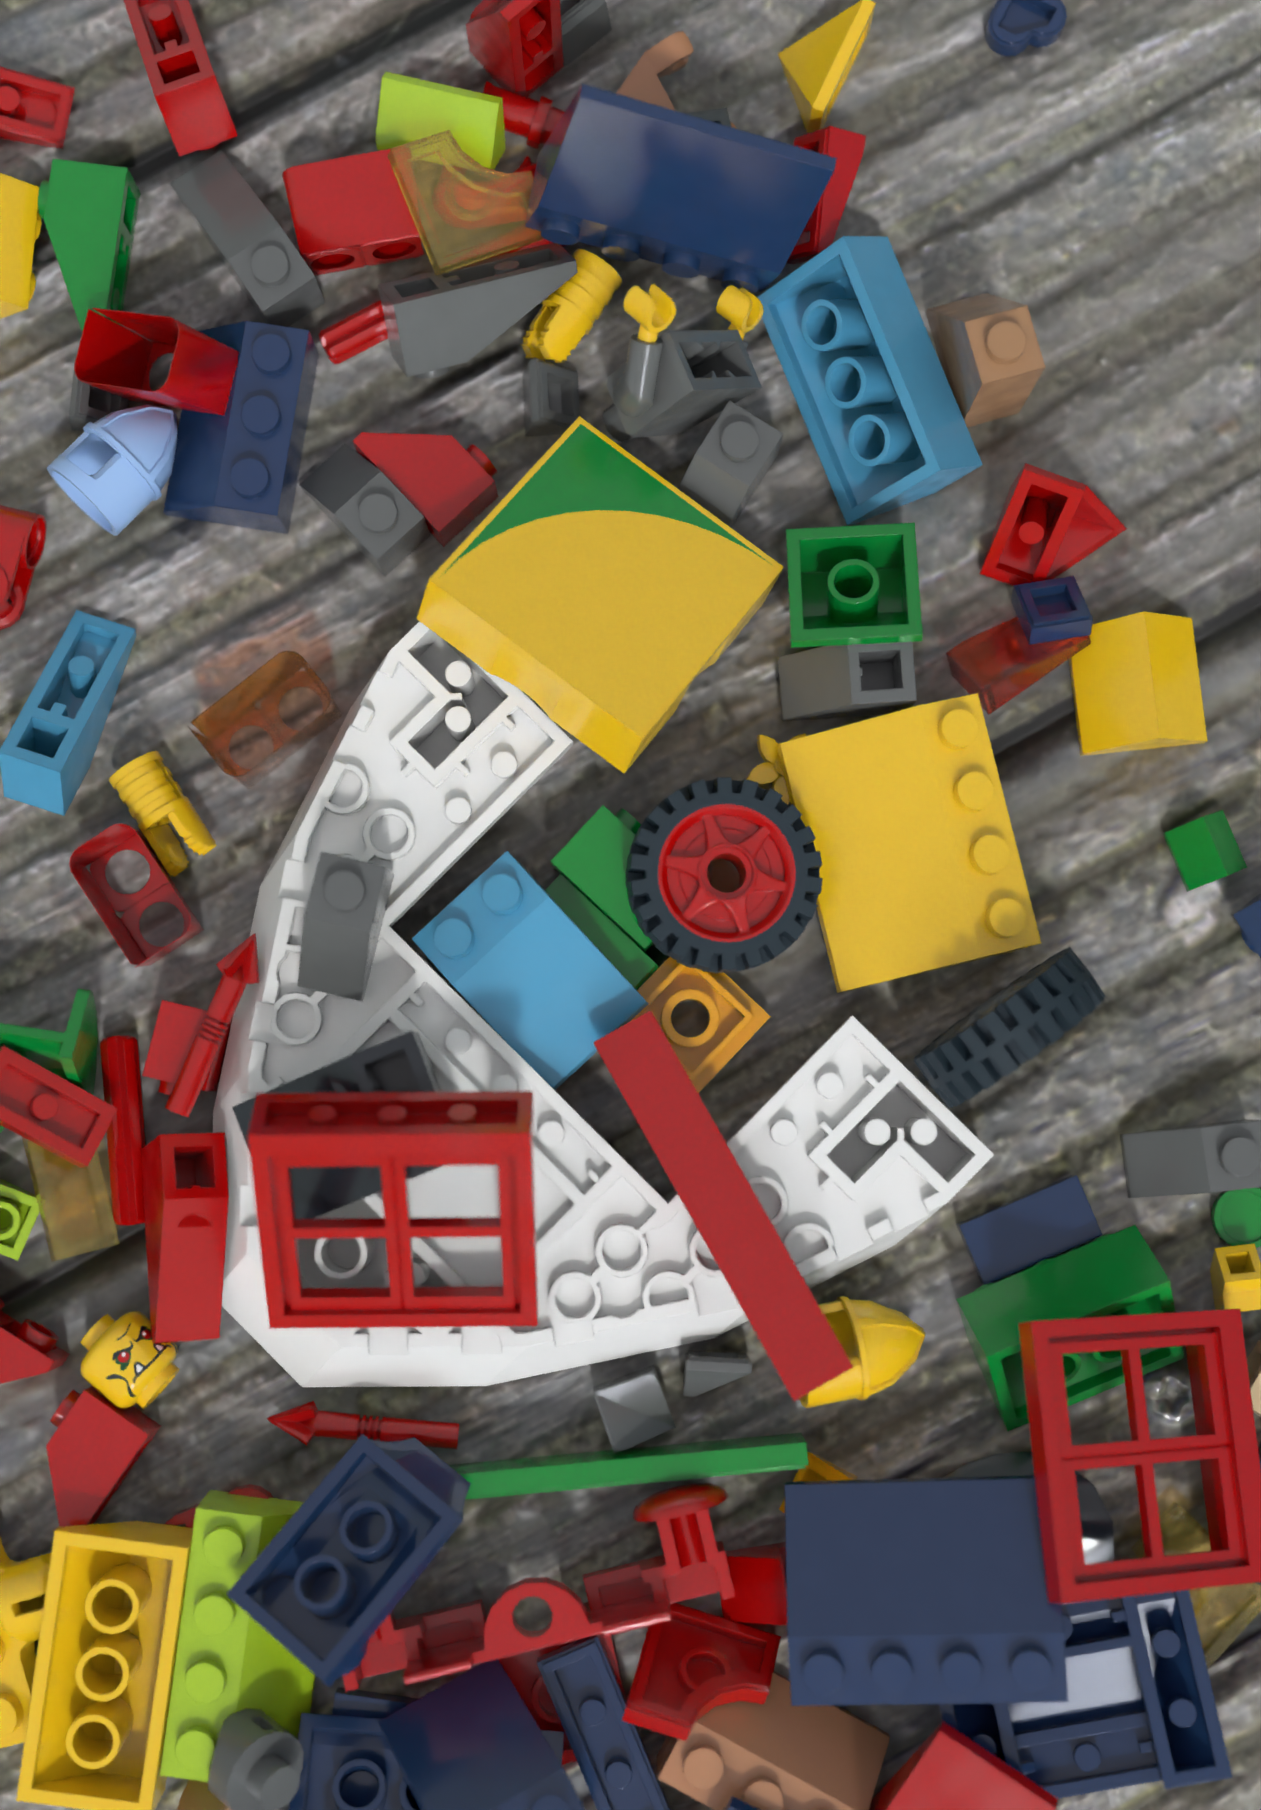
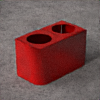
(127, 929)

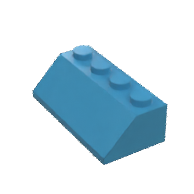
(867, 378)

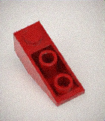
(185, 1234)

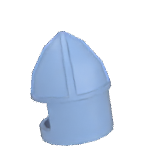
(119, 464)

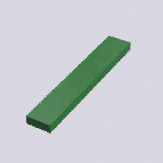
(634, 1465)

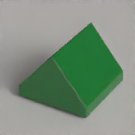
(1204, 850)

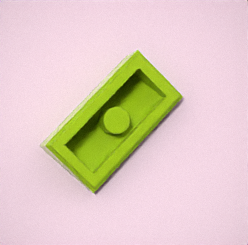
(422, 108)

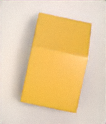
(1236, 1278)

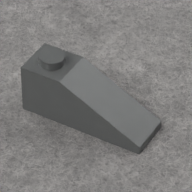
(249, 241)
(460, 312)

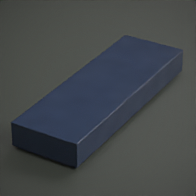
(592, 1715)

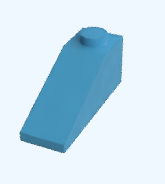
(65, 714)

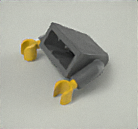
(683, 373)

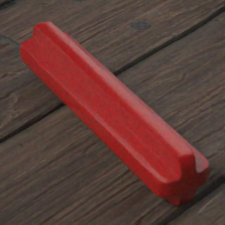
(126, 1130)

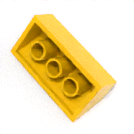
(105, 1666)

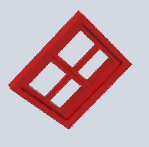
(395, 1133)
(1222, 1443)

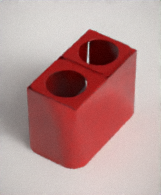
(350, 213)
(122, 361)

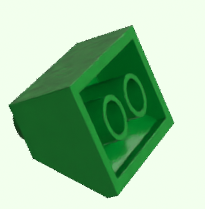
(1097, 1280)

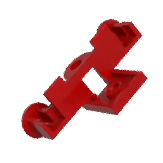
(617, 1602)

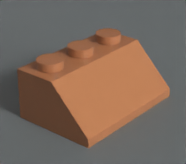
(777, 1755)

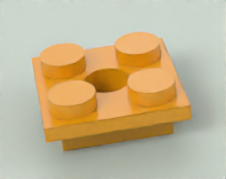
(730, 1010)

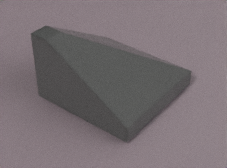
(712, 1369)

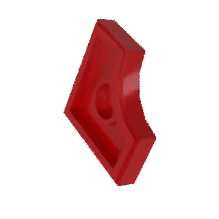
(695, 1666)

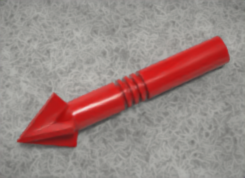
(238, 970)
(307, 1421)

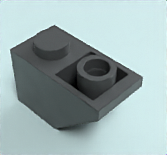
(847, 681)

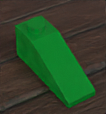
(92, 230)

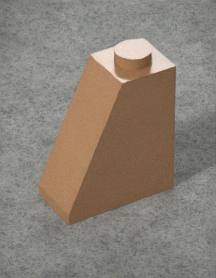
(987, 355)

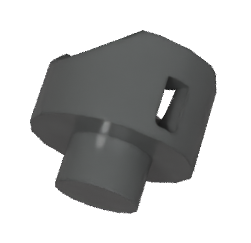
(255, 1763)

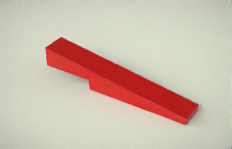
(723, 1206)

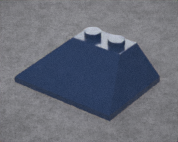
(1133, 1707)

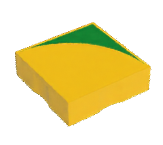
(598, 592)

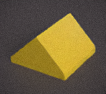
(1138, 685)

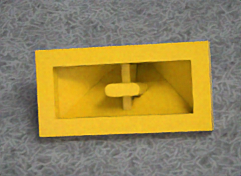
(822, 61)

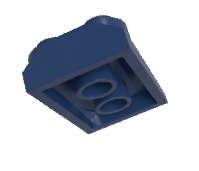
(352, 1552)

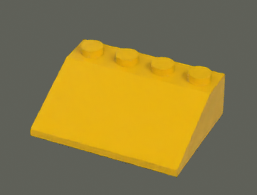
(910, 843)

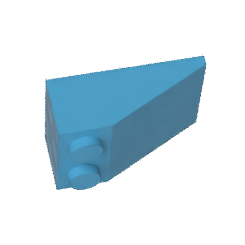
(529, 970)

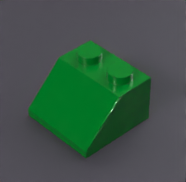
(853, 585)

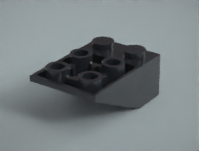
(386, 1067)

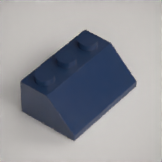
(248, 462)

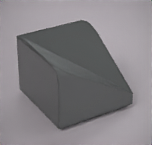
(633, 1408)

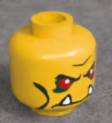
(125, 1361)

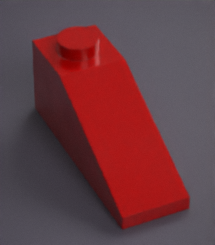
(517, 42)
(181, 73)

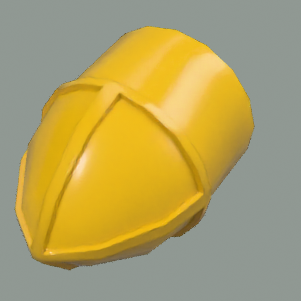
(878, 1344)

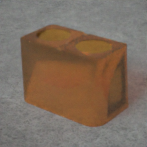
(238, 710)

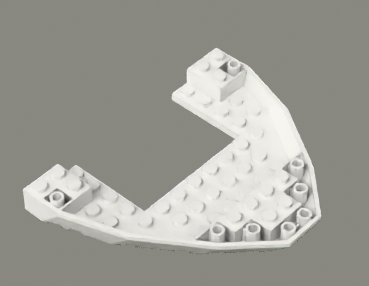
(836, 1156)

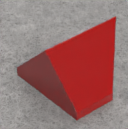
(1046, 528)

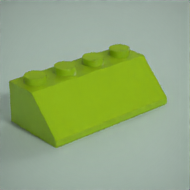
(222, 1653)

